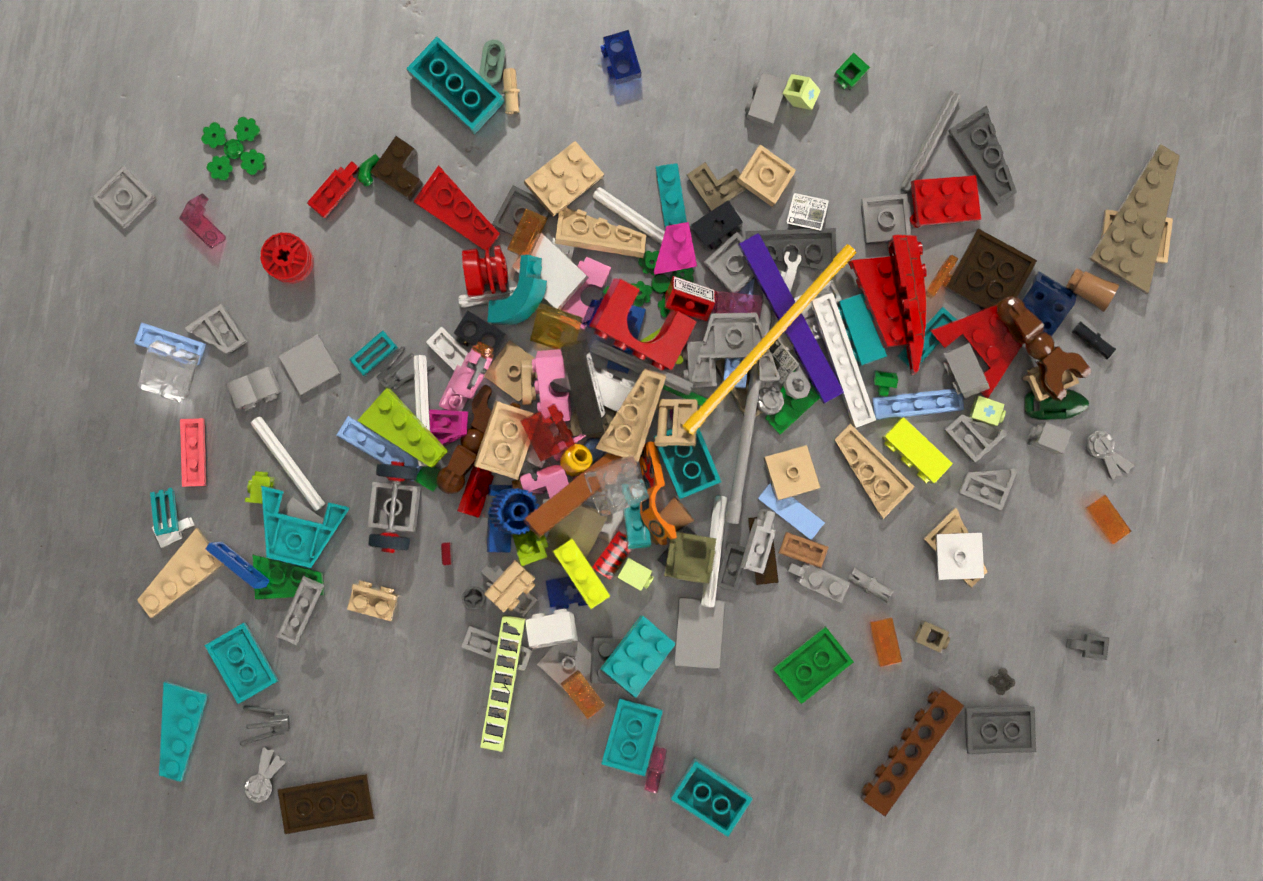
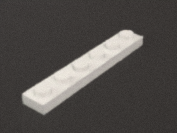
(843, 360)

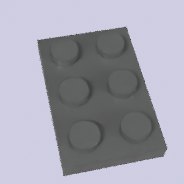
(1000, 729)

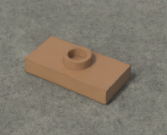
(803, 549)

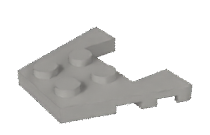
(732, 337)

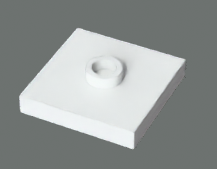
(959, 556)

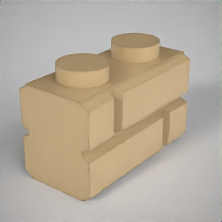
(510, 586)

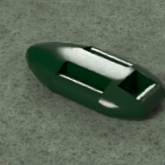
(1050, 409)

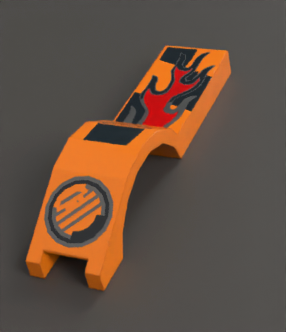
(653, 481)

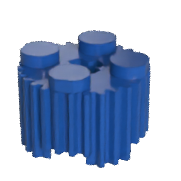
(502, 510)

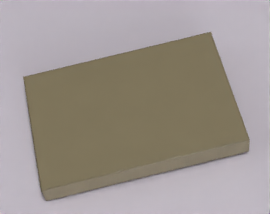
(580, 525)

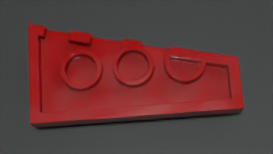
(452, 207)
(880, 289)

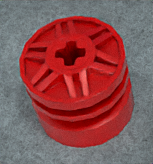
(299, 257)
(484, 271)

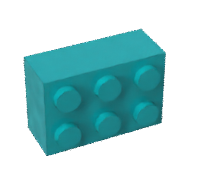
(689, 466)
(711, 797)

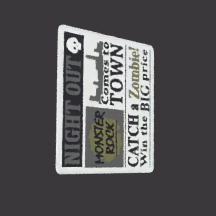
(807, 211)
(783, 360)

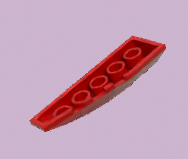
(911, 289)

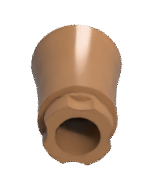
(1092, 288)
(676, 515)

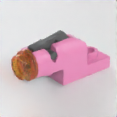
(467, 377)
(538, 480)

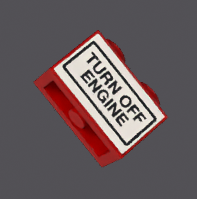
(690, 298)

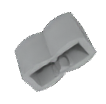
(254, 388)

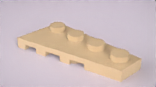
(586, 232)
(632, 421)
(875, 473)
(182, 572)

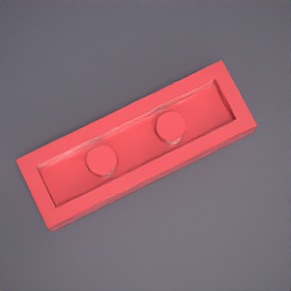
(193, 452)

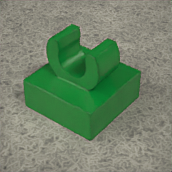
(885, 381)

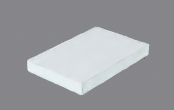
(560, 272)

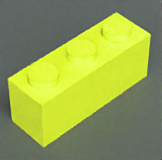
(916, 451)
(581, 573)

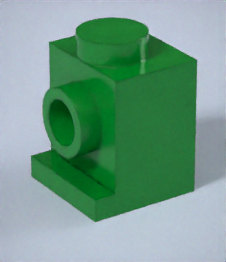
(854, 65)

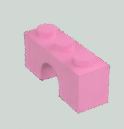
(598, 275)
(550, 366)

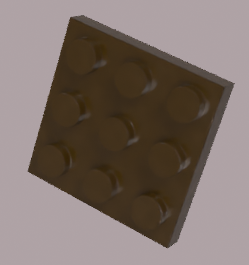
(990, 271)

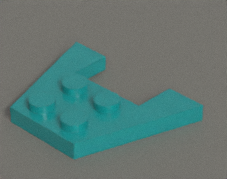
(294, 538)

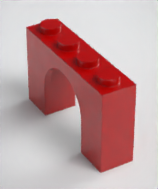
(612, 323)

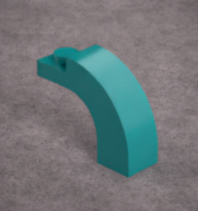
(524, 299)

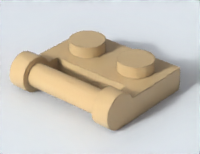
(682, 411)

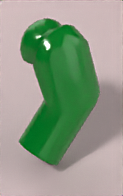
(365, 168)

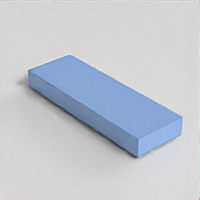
(149, 334)
(792, 512)

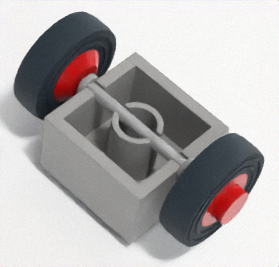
(393, 507)

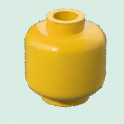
(576, 460)

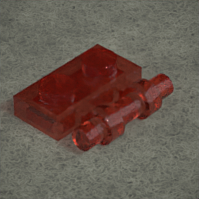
(541, 436)

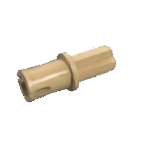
(510, 91)

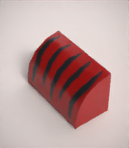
(613, 556)

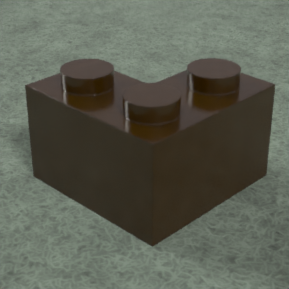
(392, 169)

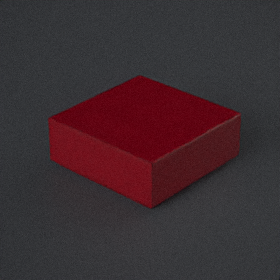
(447, 554)

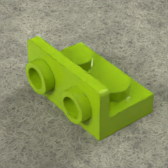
(530, 547)

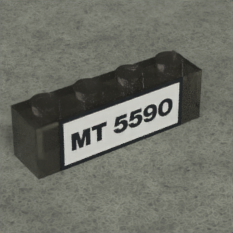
(584, 387)

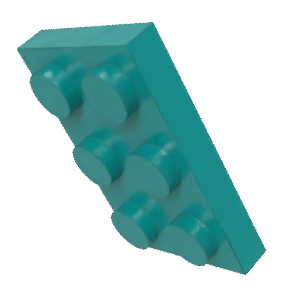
(638, 656)
(241, 663)
(632, 737)

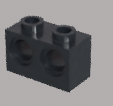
(483, 330)

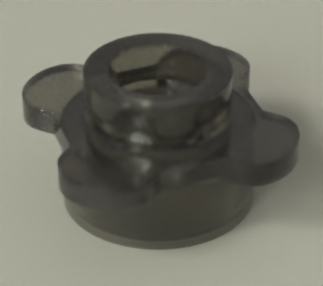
(995, 681)

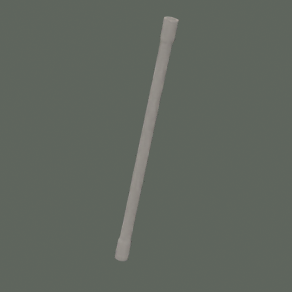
(734, 504)

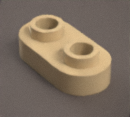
(528, 392)

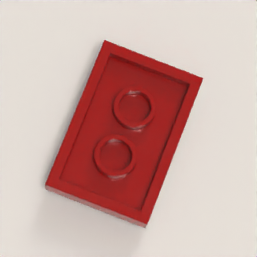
(945, 200)

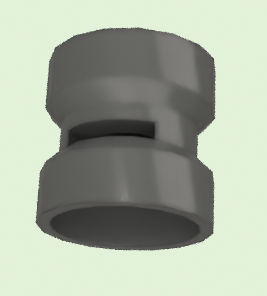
(470, 597)

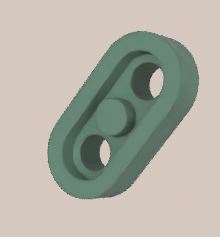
(492, 63)

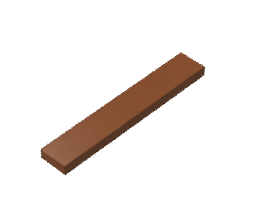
(564, 501)

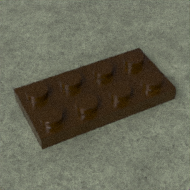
(326, 803)

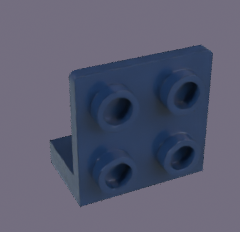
(1049, 302)

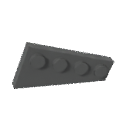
(981, 148)
(814, 246)

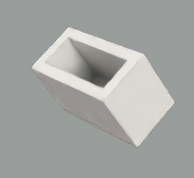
(551, 629)

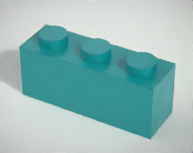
(861, 330)

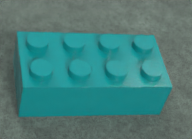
(455, 85)

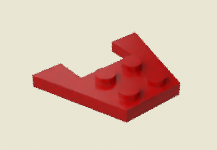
(988, 338)

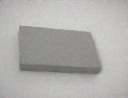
(699, 634)

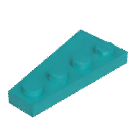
(180, 722)

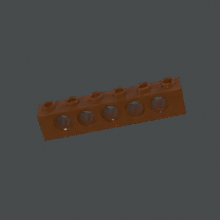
(911, 764)

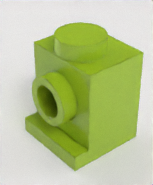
(254, 486)

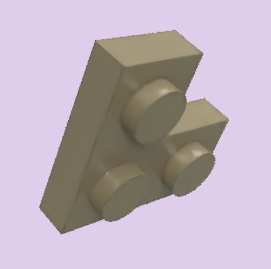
(715, 191)

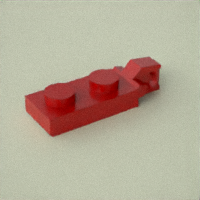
(333, 189)
(475, 492)

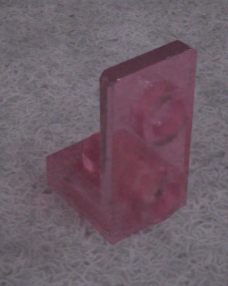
(195, 220)
(737, 303)

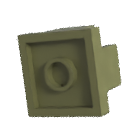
(690, 557)

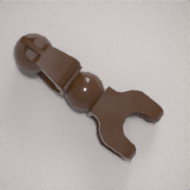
(1040, 345)
(452, 477)

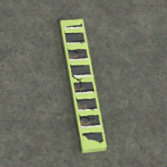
(502, 683)

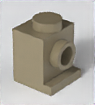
(939, 643)

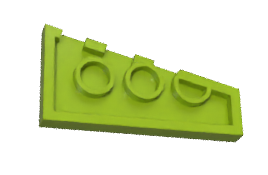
(400, 426)

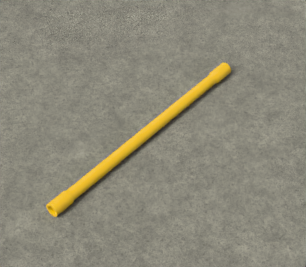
(710, 404)

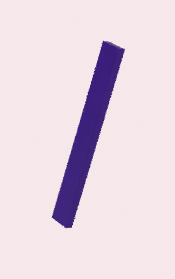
(799, 331)

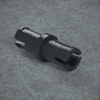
(1093, 340)

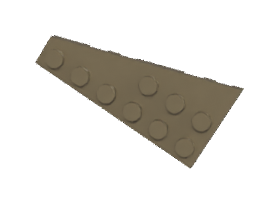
(1135, 233)

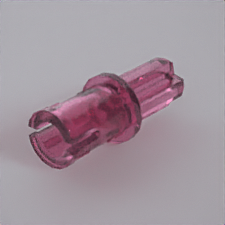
(655, 769)

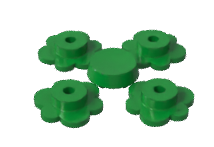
(233, 148)
(659, 282)

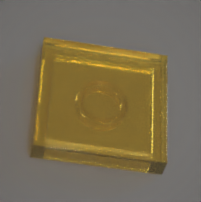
(555, 327)

